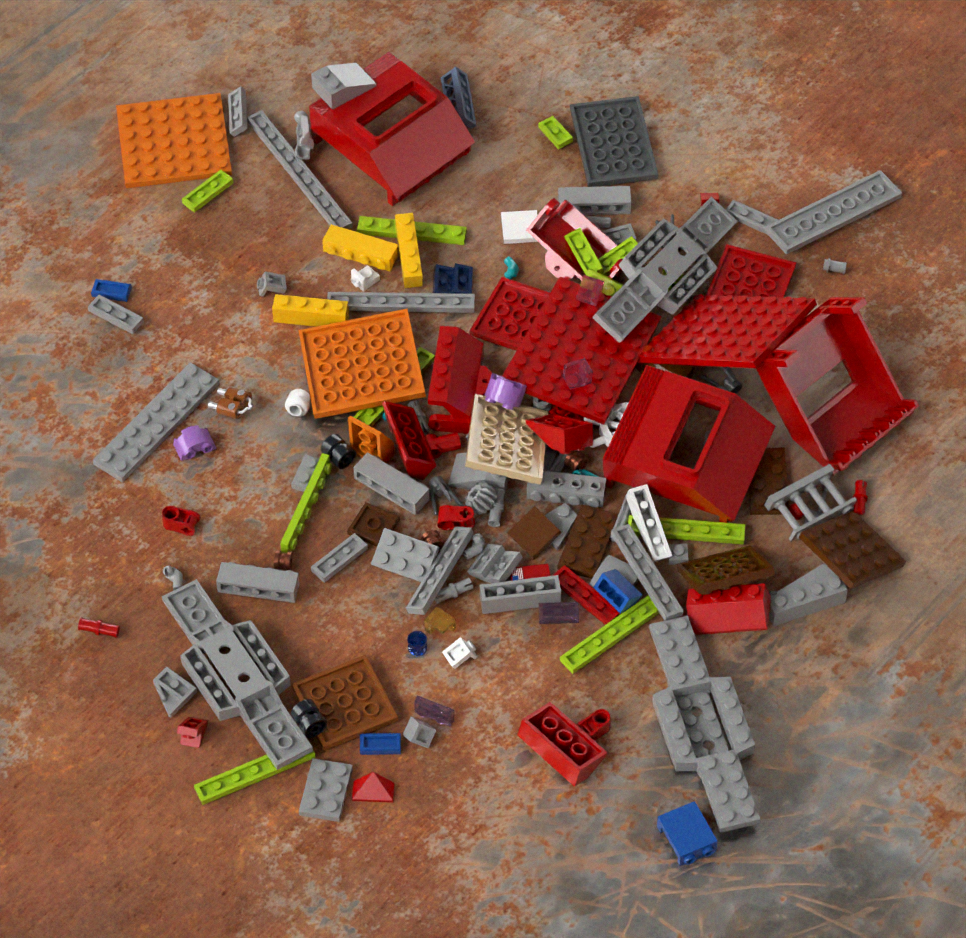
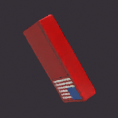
(529, 572)

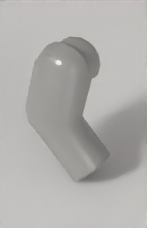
(477, 546)
(173, 575)

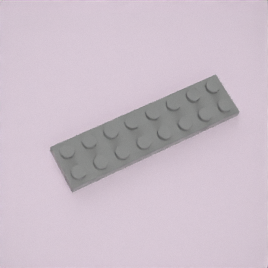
(833, 212)
(155, 422)

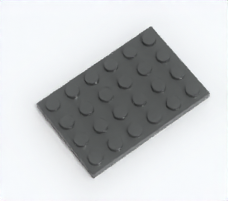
(613, 141)

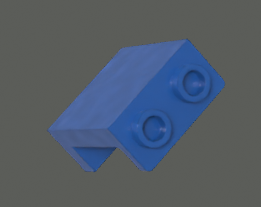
(688, 833)

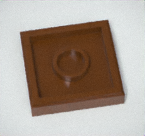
(371, 523)
(534, 532)

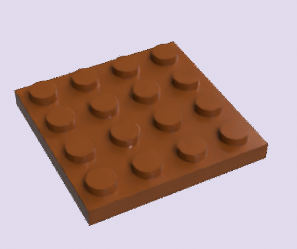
(348, 700)

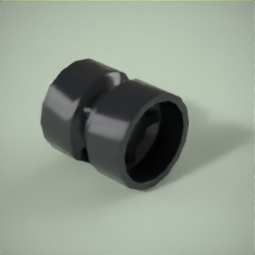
(339, 451)
(309, 718)

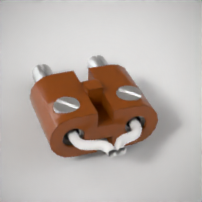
(233, 403)

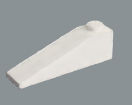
(648, 522)

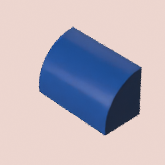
(617, 590)

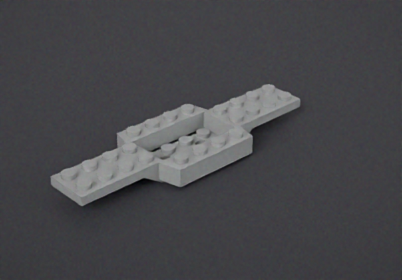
(649, 287)
(249, 655)
(685, 734)

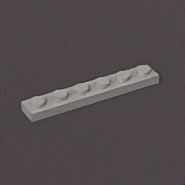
(439, 570)
(647, 572)

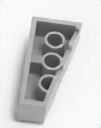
(807, 595)

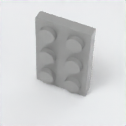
(404, 555)
(325, 790)

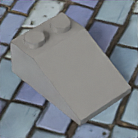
(341, 83)
(467, 478)

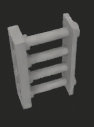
(808, 485)

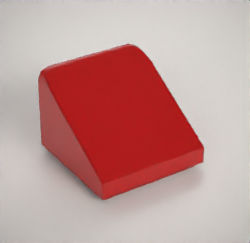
(705, 196)

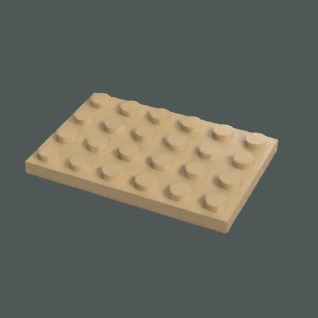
(503, 442)

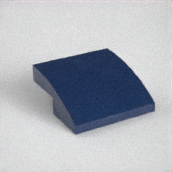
(453, 279)

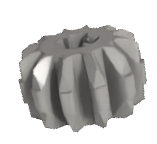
(481, 497)

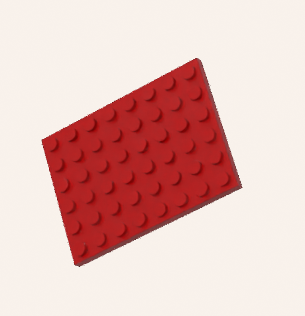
(727, 331)
(567, 334)

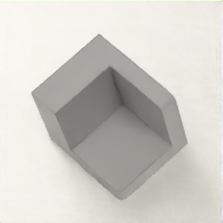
(419, 732)

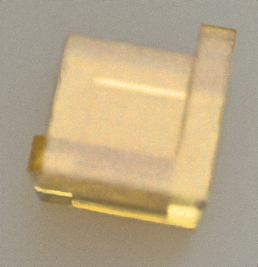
(439, 621)

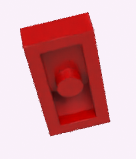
(192, 731)

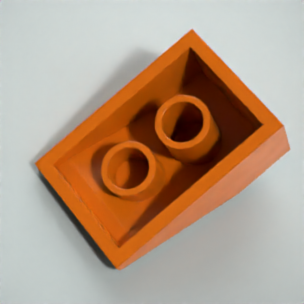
(367, 439)

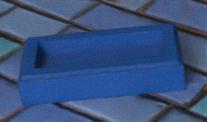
(111, 290)
(380, 743)

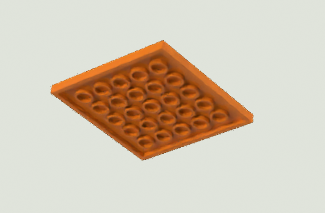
(173, 140)
(361, 363)

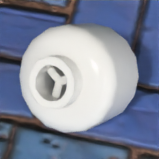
(298, 402)

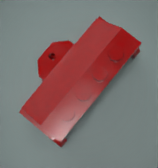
(552, 226)
(456, 379)

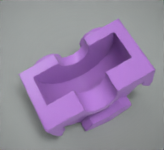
(504, 391)
(192, 441)

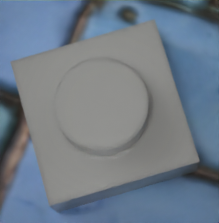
(679, 553)

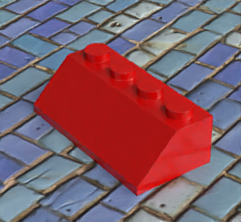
(409, 439)
(729, 610)
(561, 743)

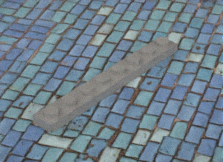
(412, 301)

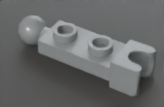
(304, 139)

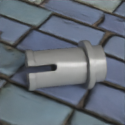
(834, 266)

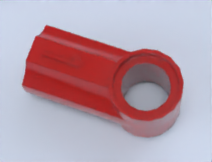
(443, 443)

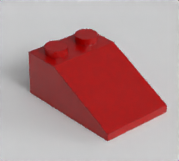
(562, 432)

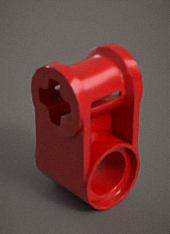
(455, 516)
(180, 520)
(592, 727)

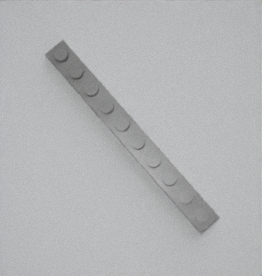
(298, 170)

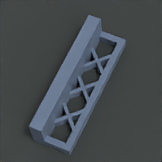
(461, 95)

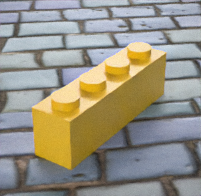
(360, 248)
(408, 250)
(308, 310)

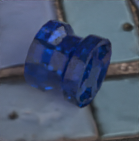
(417, 643)

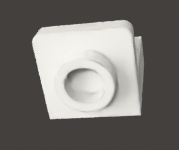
(364, 278)
(459, 652)

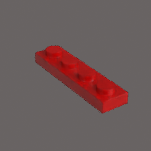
(586, 595)

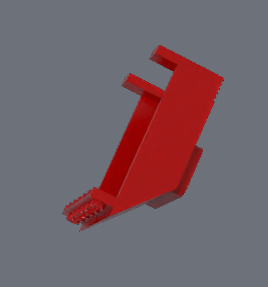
(409, 150)
(858, 412)
(651, 431)

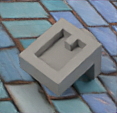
(271, 282)

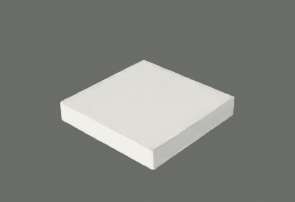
(515, 225)

